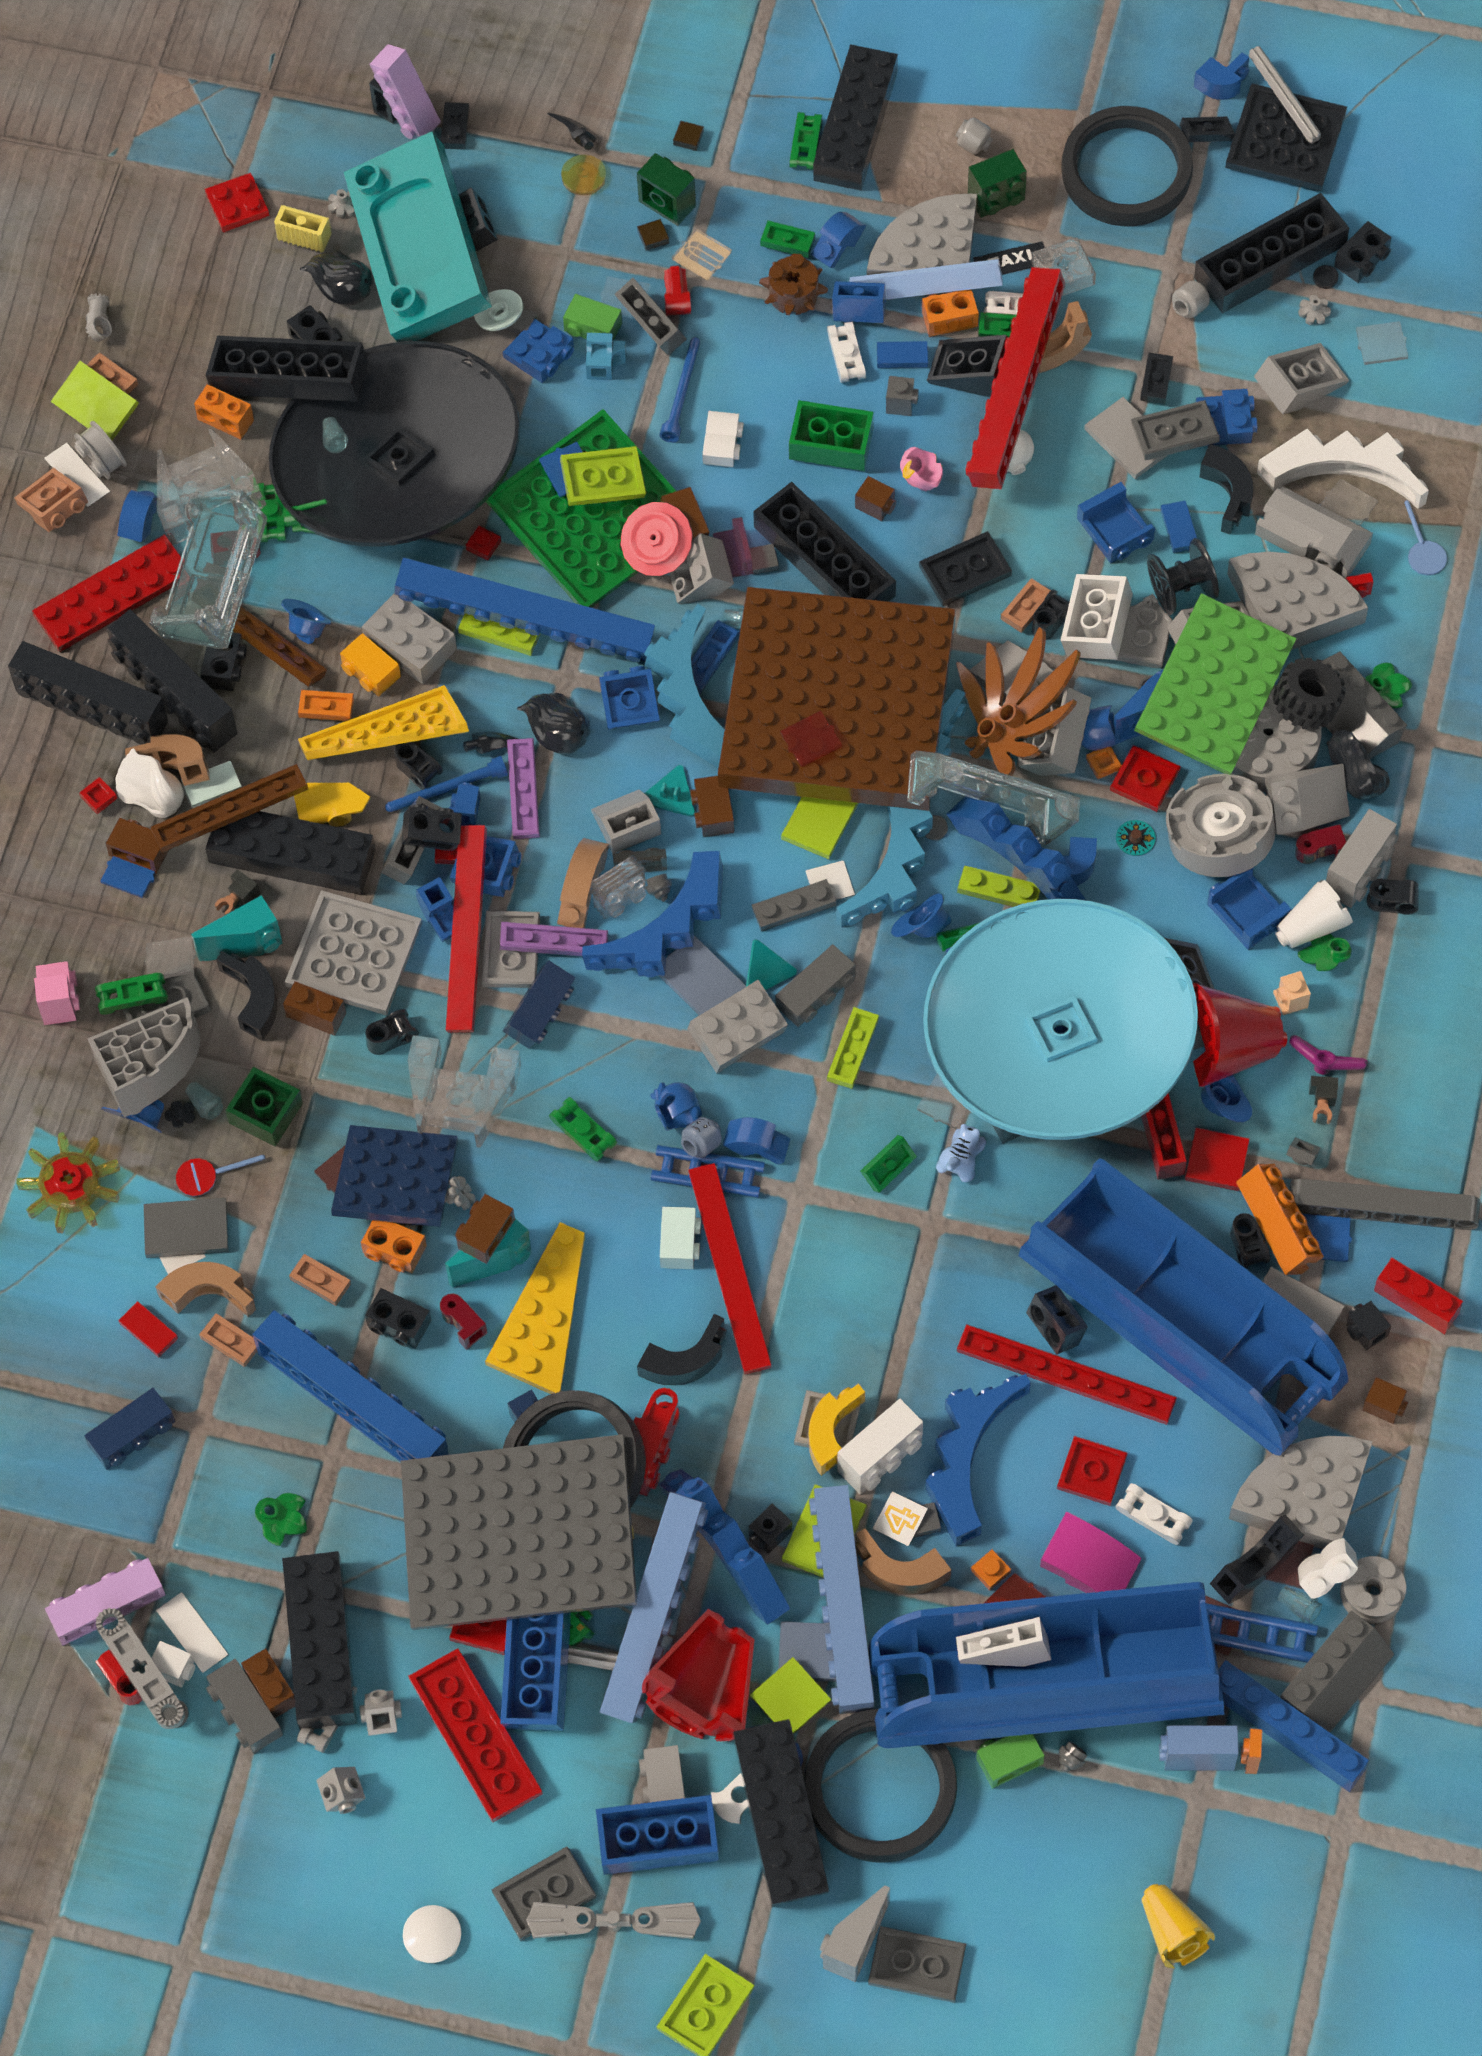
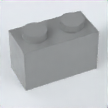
(662, 1773)

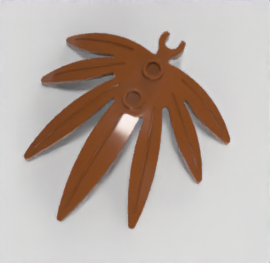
(1005, 724)

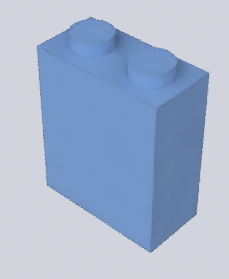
(1199, 1748)

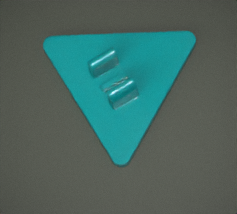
(672, 793)
(767, 966)

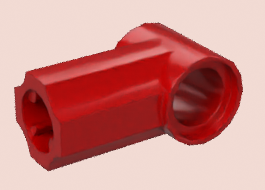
(676, 296)
(117, 1677)

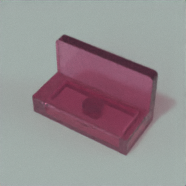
(736, 548)

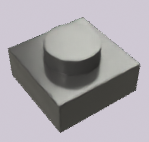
(1303, 1152)

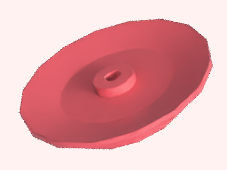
(671, 542)

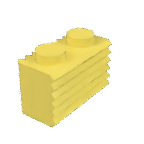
(302, 228)

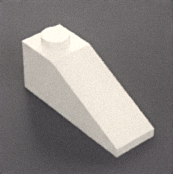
(1006, 1645)

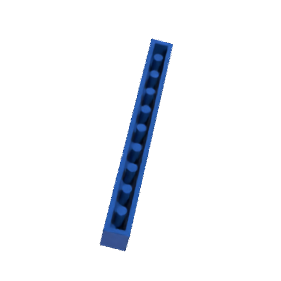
(523, 610)

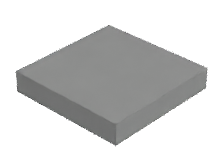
(843, 1432)

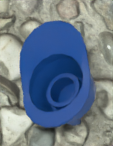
(304, 620)
(924, 919)
(1227, 1100)
(148, 1116)

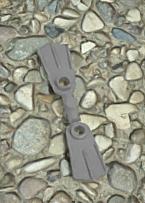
(665, 1920)

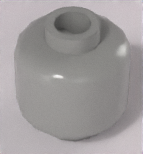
(974, 136)
(1190, 299)

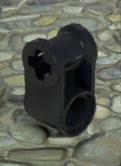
(1051, 611)
(420, 767)
(1395, 897)
(395, 1030)
(1249, 1246)

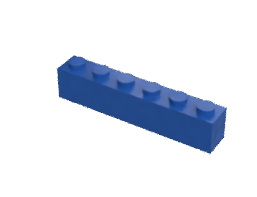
(1291, 1727)

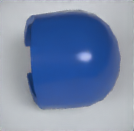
(1099, 729)
(676, 1105)

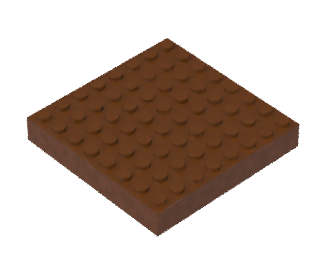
(860, 661)

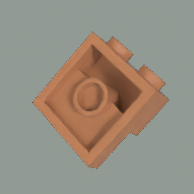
(52, 500)

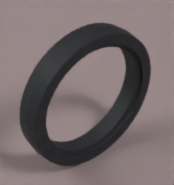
(1135, 118)
(565, 1401)
(869, 1849)

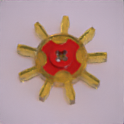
(69, 1197)

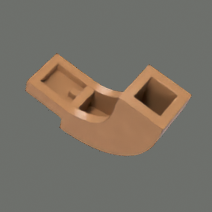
(1067, 339)
(177, 753)
(576, 893)
(205, 1278)
(901, 1577)

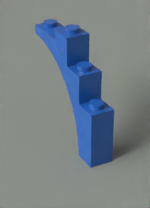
(1017, 844)
(672, 929)
(956, 1449)
(732, 1548)

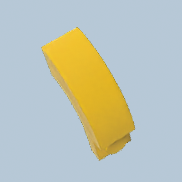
(823, 1422)

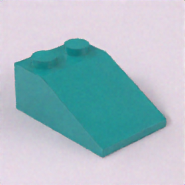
(242, 932)
(512, 1250)

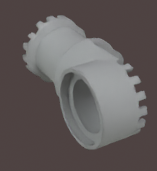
(98, 317)

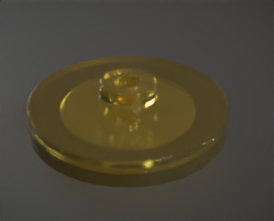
(583, 174)

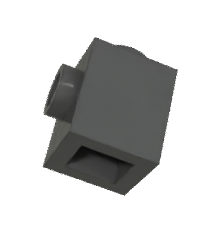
(901, 396)

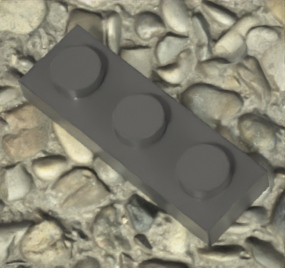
(793, 905)

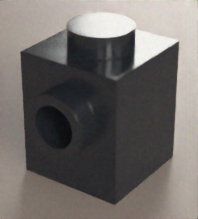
(1367, 1325)
(769, 1529)

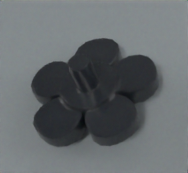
(180, 1113)

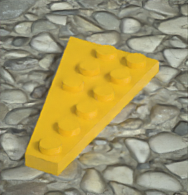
(410, 720)
(539, 1327)

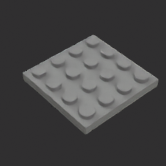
(354, 951)

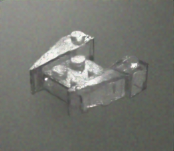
(206, 471)
(460, 1098)

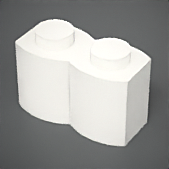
(721, 439)
(1323, 1570)

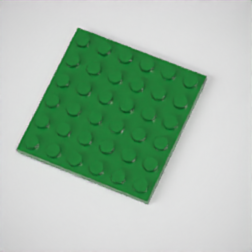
(579, 541)

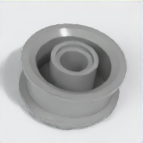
(100, 450)
(1381, 1574)

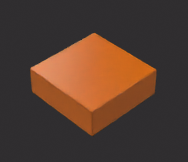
(1103, 762)

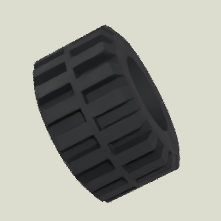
(1304, 708)

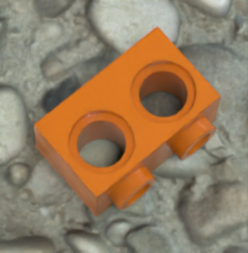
(951, 316)
(224, 411)
(397, 1238)

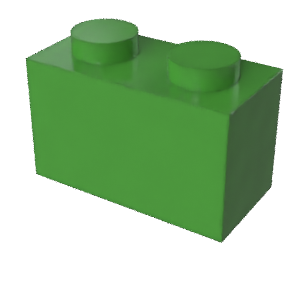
(591, 316)
(1009, 1758)

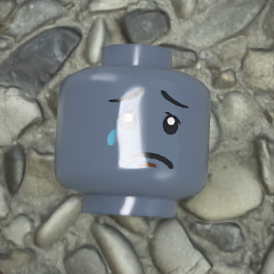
(701, 1137)

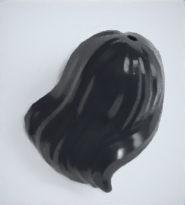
(340, 278)
(556, 722)
(1361, 776)

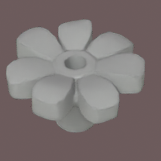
(341, 204)
(1314, 310)
(460, 1193)

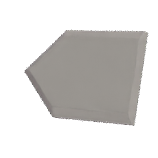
(1145, 634)

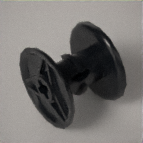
(1182, 576)

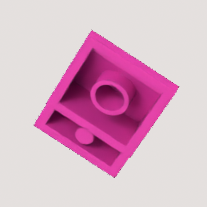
(1089, 1557)

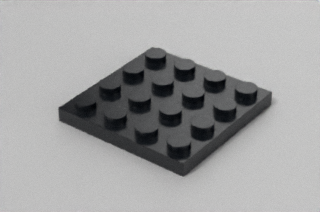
(1274, 146)

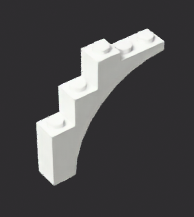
(1345, 454)

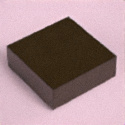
(688, 135)
(653, 234)

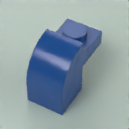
(1221, 81)
(837, 233)
(137, 515)
(1081, 858)
(437, 907)
(757, 1136)

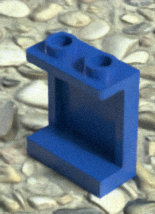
(1114, 523)
(1246, 908)

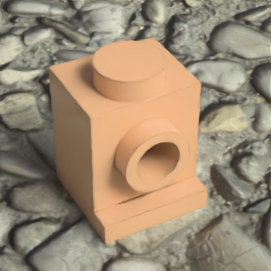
(1292, 993)

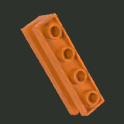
(1279, 1219)

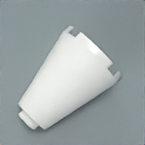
(1313, 917)

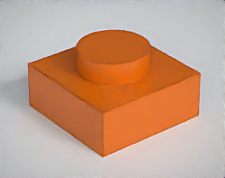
(990, 1569)

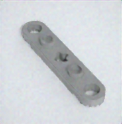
(151, 1684)

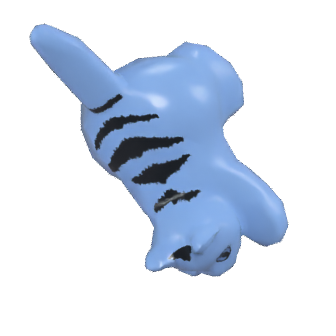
(961, 1154)

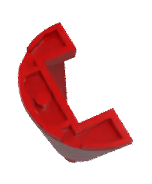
(1234, 1033)
(703, 1680)

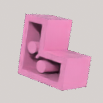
(56, 993)

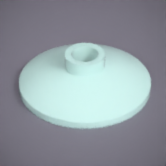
(504, 311)

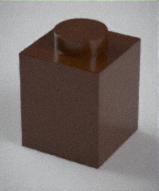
(875, 498)
(1385, 1401)

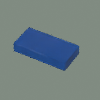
(902, 354)
(1178, 525)

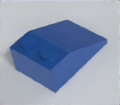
(1130, 713)

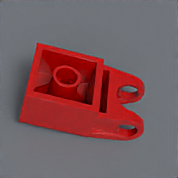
(657, 1430)

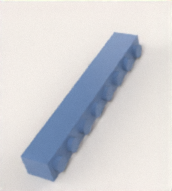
(843, 1600)
(655, 1602)

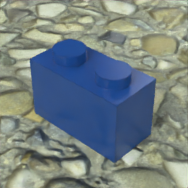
(859, 302)

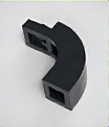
(1233, 475)
(261, 1008)
(684, 1366)
(1259, 1562)

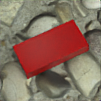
(148, 1329)

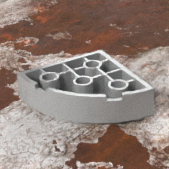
(927, 236)
(1296, 595)
(147, 1055)
(1309, 1484)

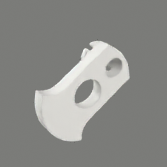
(726, 1806)

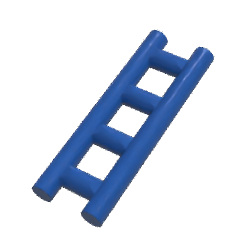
(722, 1163)
(1273, 1623)

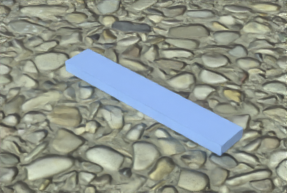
(937, 279)

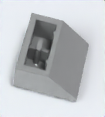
(703, 573)
(627, 821)

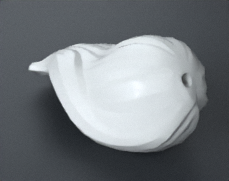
(146, 784)

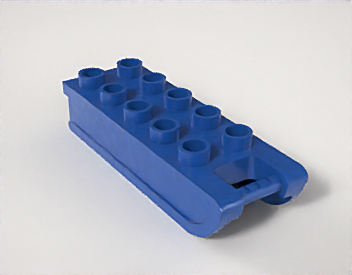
(1185, 1304)
(1111, 1664)

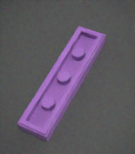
(523, 788)
(549, 938)

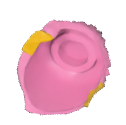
(921, 469)

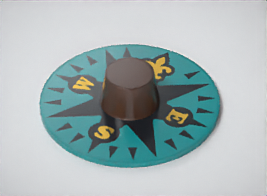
(1135, 837)

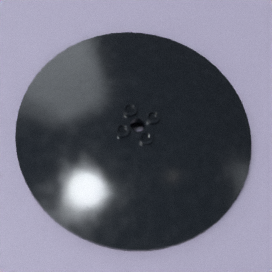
(416, 400)

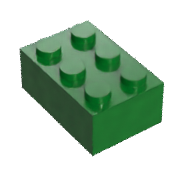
(831, 435)

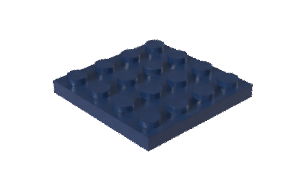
(394, 1176)

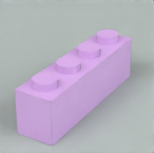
(404, 92)
(123, 1590)

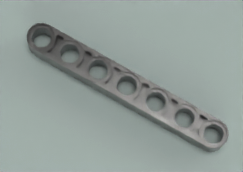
(1386, 1204)

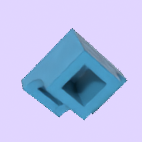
(603, 355)

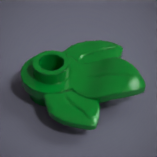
(1389, 684)
(1326, 952)
(285, 1517)

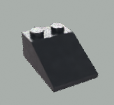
(967, 363)

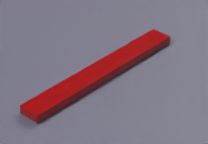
(466, 929)
(729, 1268)
(1066, 1374)

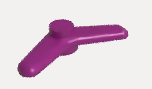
(1325, 1060)

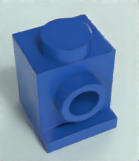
(467, 803)

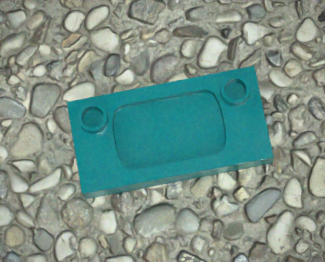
(417, 239)

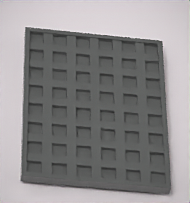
(518, 1532)

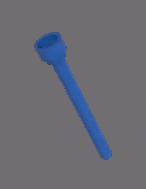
(671, 429)
(495, 768)

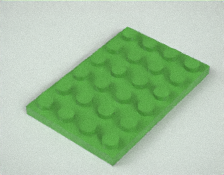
(1215, 684)

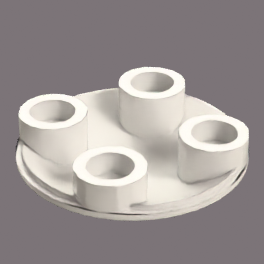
(432, 1934)

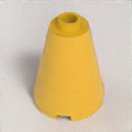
(1175, 1927)

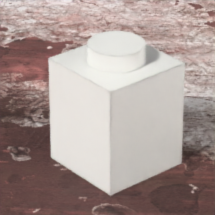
(173, 1663)

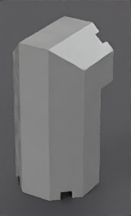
(1312, 531)

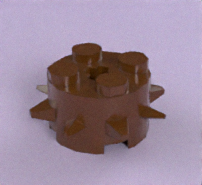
(793, 285)

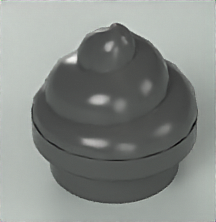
(659, 886)
(1071, 1757)

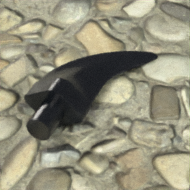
(579, 132)
(487, 742)

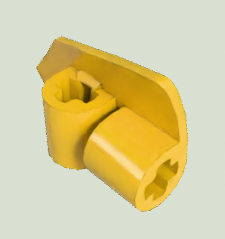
(330, 803)

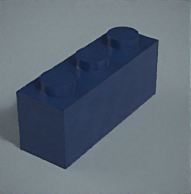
(540, 1005)
(130, 1429)

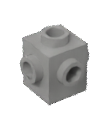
(380, 1712)
(341, 1789)

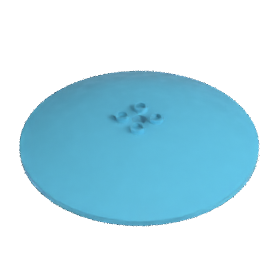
(1048, 967)

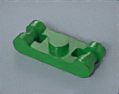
(805, 140)
(275, 515)
(131, 992)
(582, 1129)

